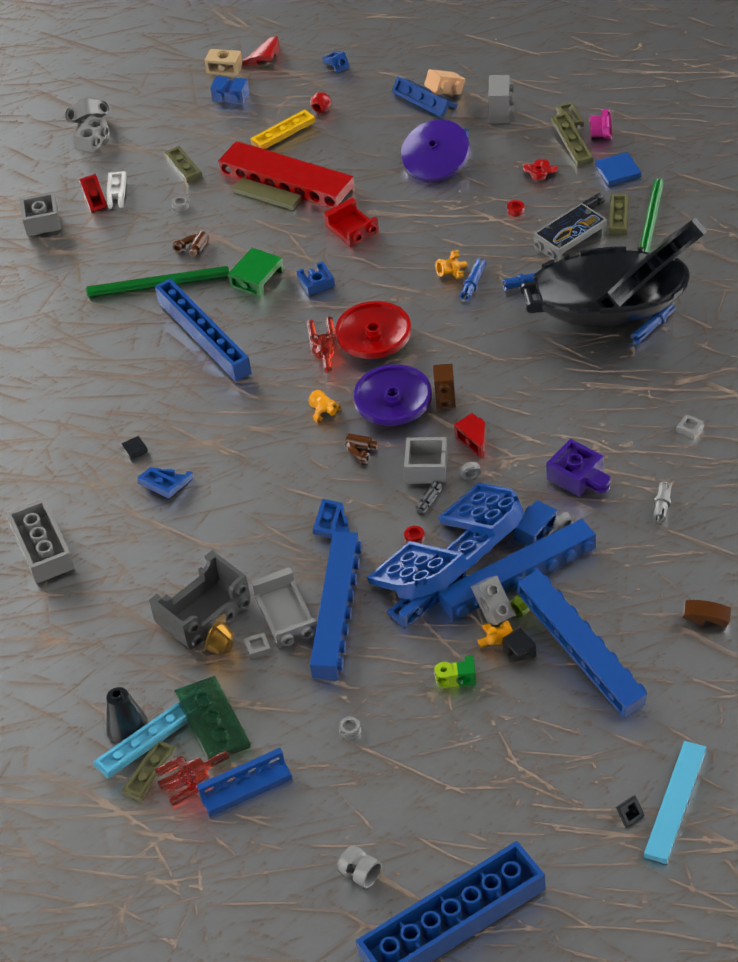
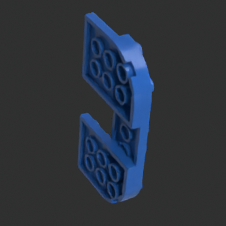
(422, 569)

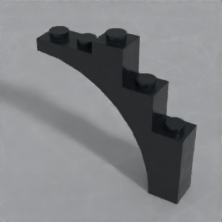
(652, 264)

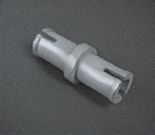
(662, 502)

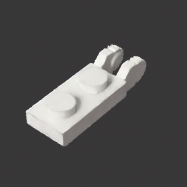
(116, 188)

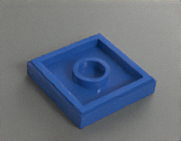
(618, 169)

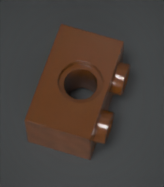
(444, 386)

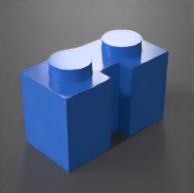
(229, 91)
(535, 523)

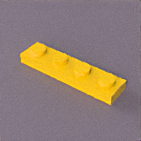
(283, 130)

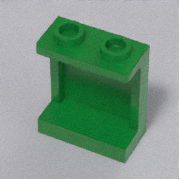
(254, 271)

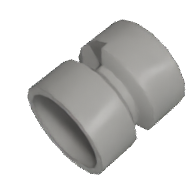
(359, 866)

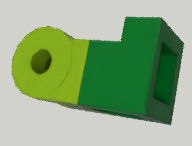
(456, 673)

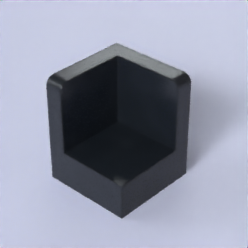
(519, 643)

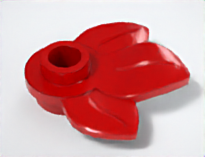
(539, 169)

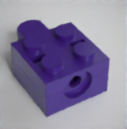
(578, 469)

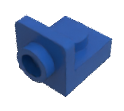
(337, 60)

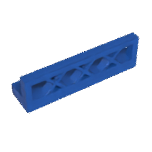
(422, 96)
(415, 608)
(245, 784)

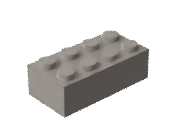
(40, 541)

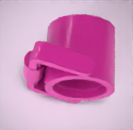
(601, 125)

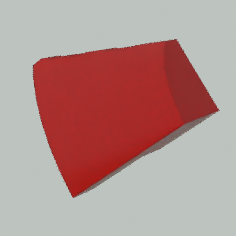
(264, 52)

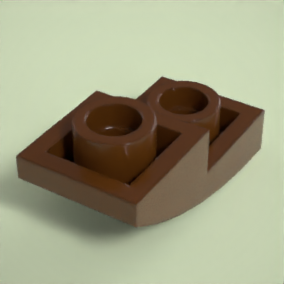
(700, 611)

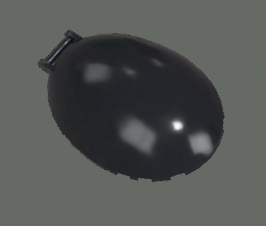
(574, 284)

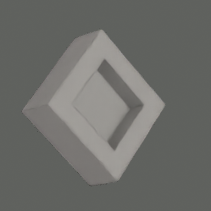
(690, 426)
(257, 645)

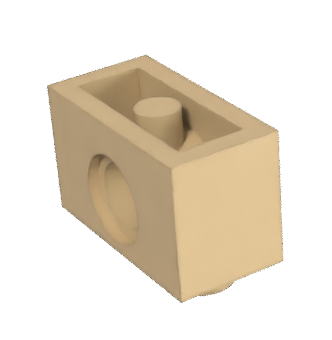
(223, 62)

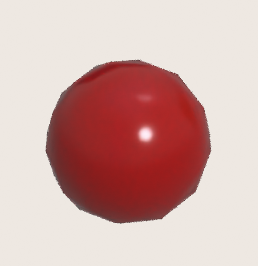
(320, 102)

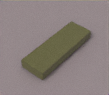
(183, 164)
(618, 214)
(145, 775)

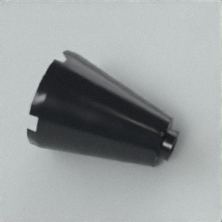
(122, 715)

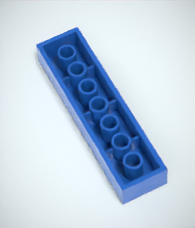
(456, 910)

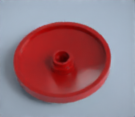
(373, 329)

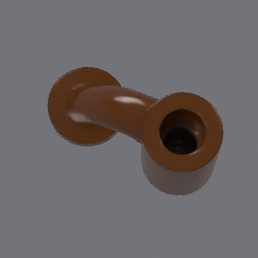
(197, 242)
(361, 442)

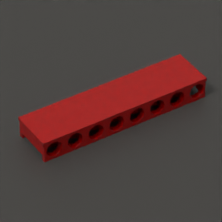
(286, 172)

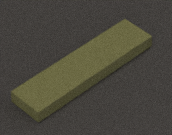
(572, 139)
(267, 193)

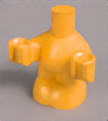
(450, 266)
(322, 403)
(494, 635)

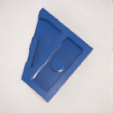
(164, 480)
(330, 519)

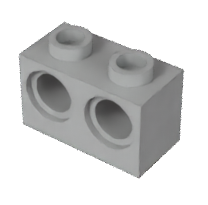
(91, 134)

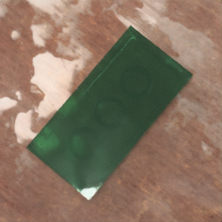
(212, 718)

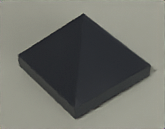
(630, 811)

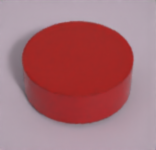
(515, 208)
(414, 534)

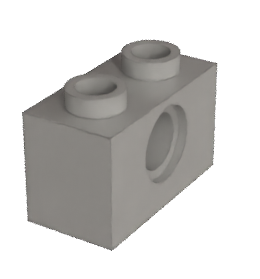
(493, 600)

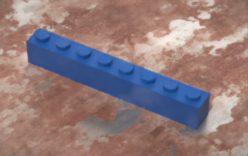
(203, 330)
(543, 554)
(335, 606)
(582, 644)

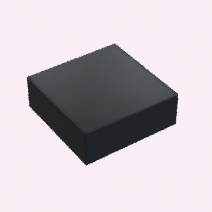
(134, 447)

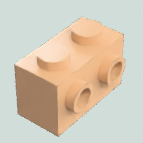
(444, 82)

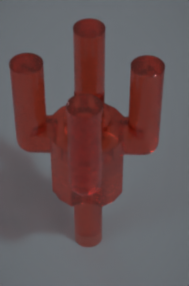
(323, 345)
(188, 775)

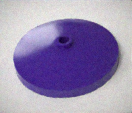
(435, 150)
(392, 395)

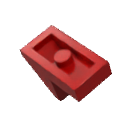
(93, 193)

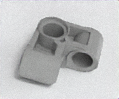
(86, 107)

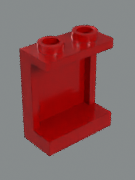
(350, 223)

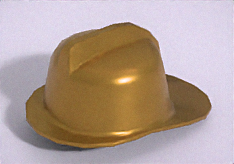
(220, 637)

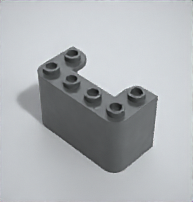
(198, 606)

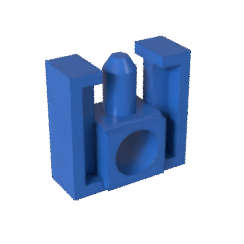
(316, 281)

